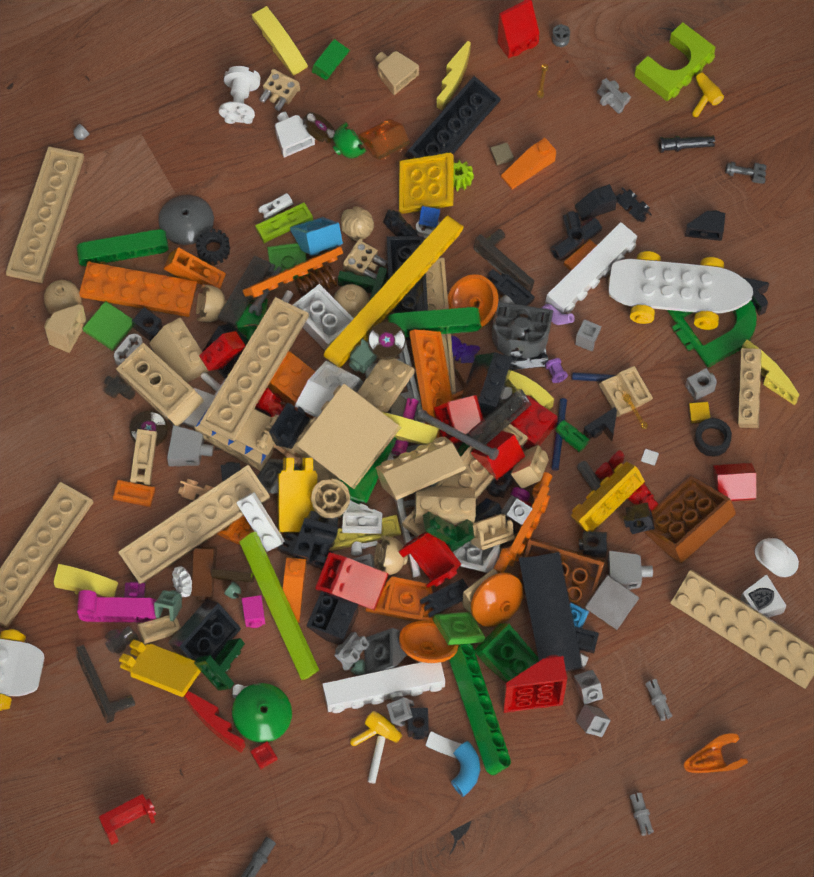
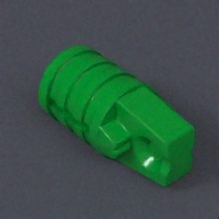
(572, 436)

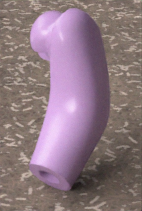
(559, 318)

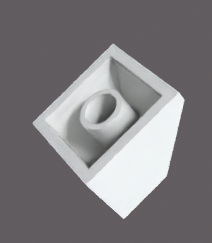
(477, 559)

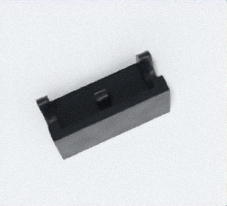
(289, 426)

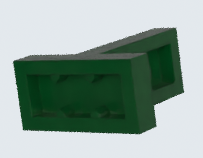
(370, 285)
(451, 535)
(215, 668)

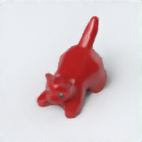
(270, 403)

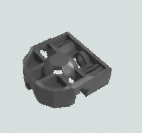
(512, 326)

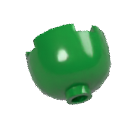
(347, 142)

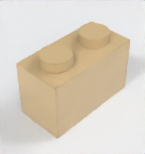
(531, 467)

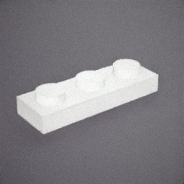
(260, 521)

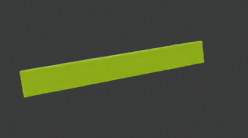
(279, 606)

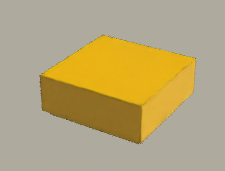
(699, 412)

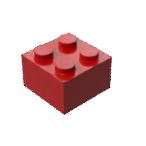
(535, 423)

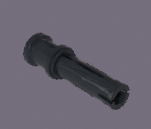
(678, 143)

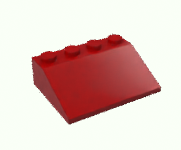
(537, 686)

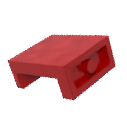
(433, 557)
(125, 814)

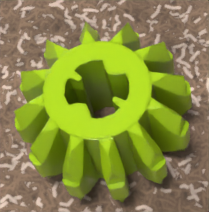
(465, 175)

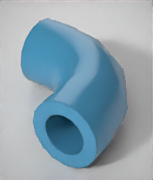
(469, 768)

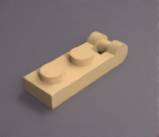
(143, 456)

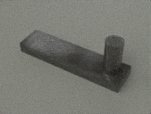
(497, 259)
(237, 301)
(500, 417)
(107, 708)

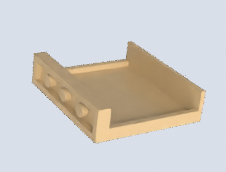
(348, 435)

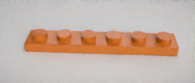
(287, 275)

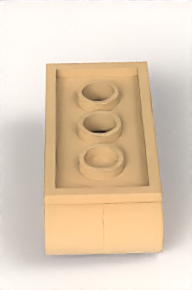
(171, 395)

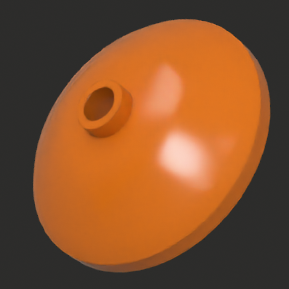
(474, 290)
(497, 599)
(425, 643)

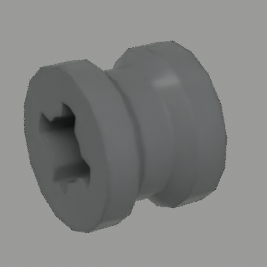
(564, 33)

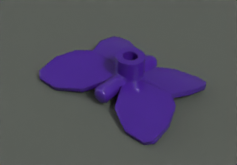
(462, 350)

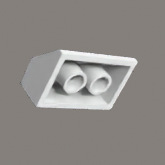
(325, 317)

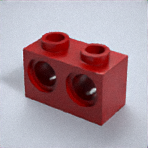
(222, 351)

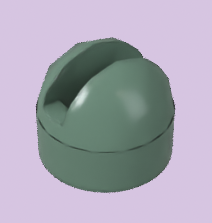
(232, 590)
(358, 667)

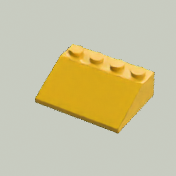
(608, 497)

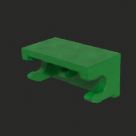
(330, 59)

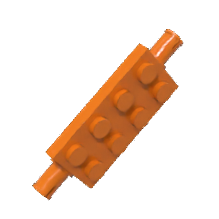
(541, 498)

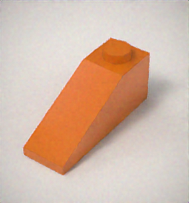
(530, 163)
(192, 268)
(294, 584)

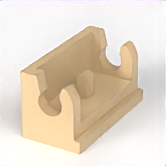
(492, 532)

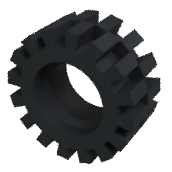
(213, 256)

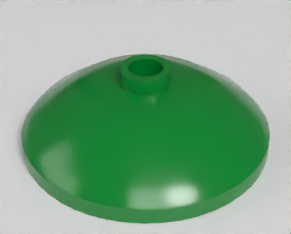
(257, 725)

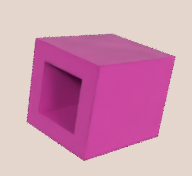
(253, 611)

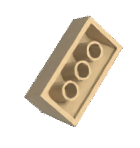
(420, 468)

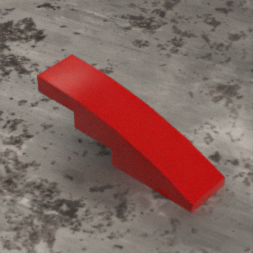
(208, 715)

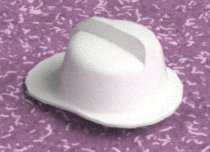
(777, 557)

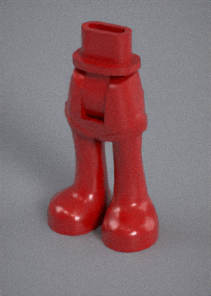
(641, 495)

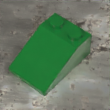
(506, 653)

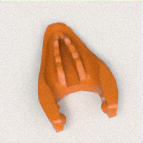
(710, 758)

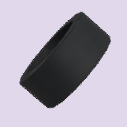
(715, 424)

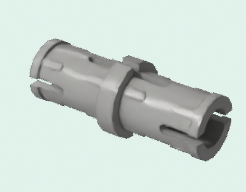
(658, 699)
(641, 814)

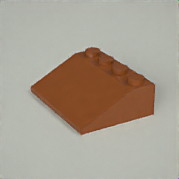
(689, 518)
(580, 570)

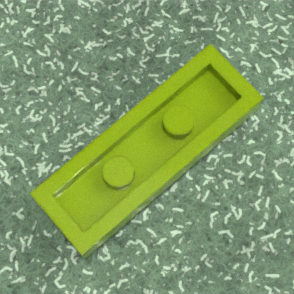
(282, 222)

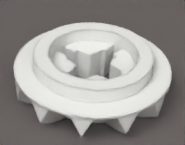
(182, 581)

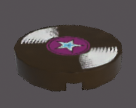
(318, 127)
(386, 340)
(149, 421)

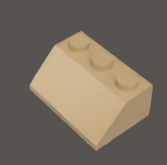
(179, 350)
(448, 503)

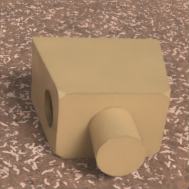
(396, 70)

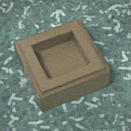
(501, 154)

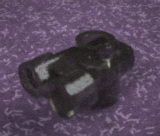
(117, 386)
(119, 640)

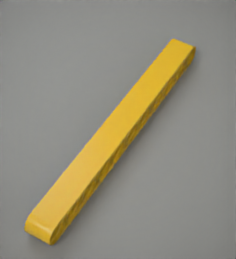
(393, 290)

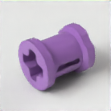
(556, 370)

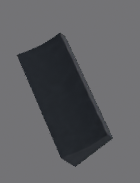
(456, 121)
(397, 252)
(550, 609)

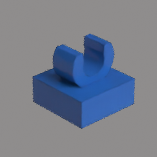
(429, 216)

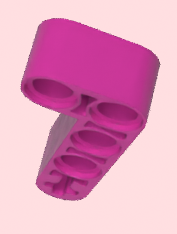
(114, 609)

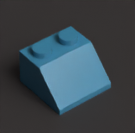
(317, 235)

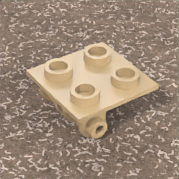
(256, 432)

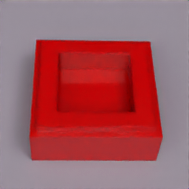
(263, 755)

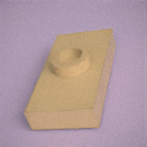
(158, 629)

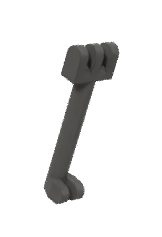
(256, 306)

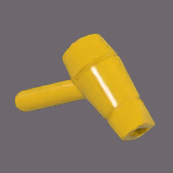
(711, 93)
(378, 725)

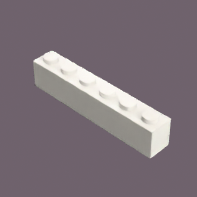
(591, 269)
(383, 685)

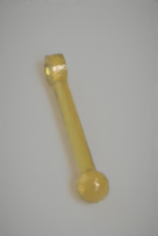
(540, 93)
(627, 398)

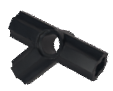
(575, 230)

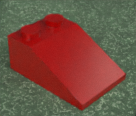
(518, 29)

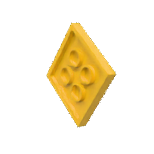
(426, 182)

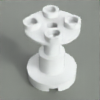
(241, 83)

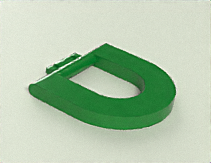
(722, 346)

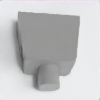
(187, 447)
(627, 569)

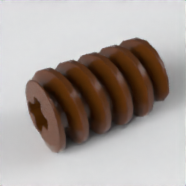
(320, 277)

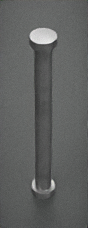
(423, 416)

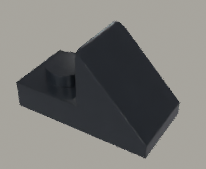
(758, 299)
(604, 424)

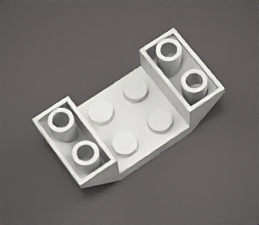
(322, 385)

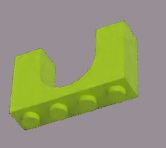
(669, 82)

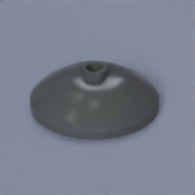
(186, 228)

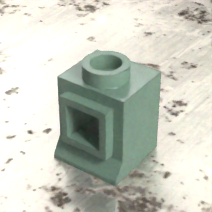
(361, 357)
(170, 600)

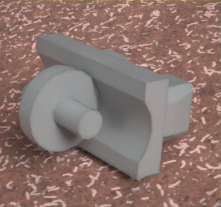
(612, 96)
(350, 650)

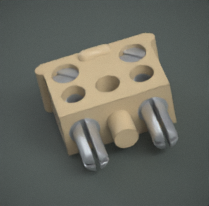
(279, 87)
(362, 259)

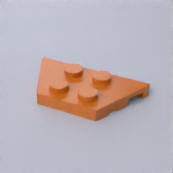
(402, 600)

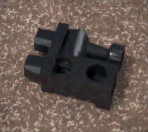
(315, 533)

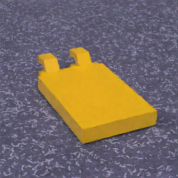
(295, 494)
(160, 667)

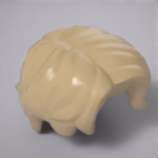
(357, 223)

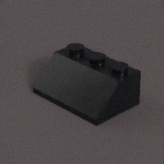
(488, 380)
(205, 632)

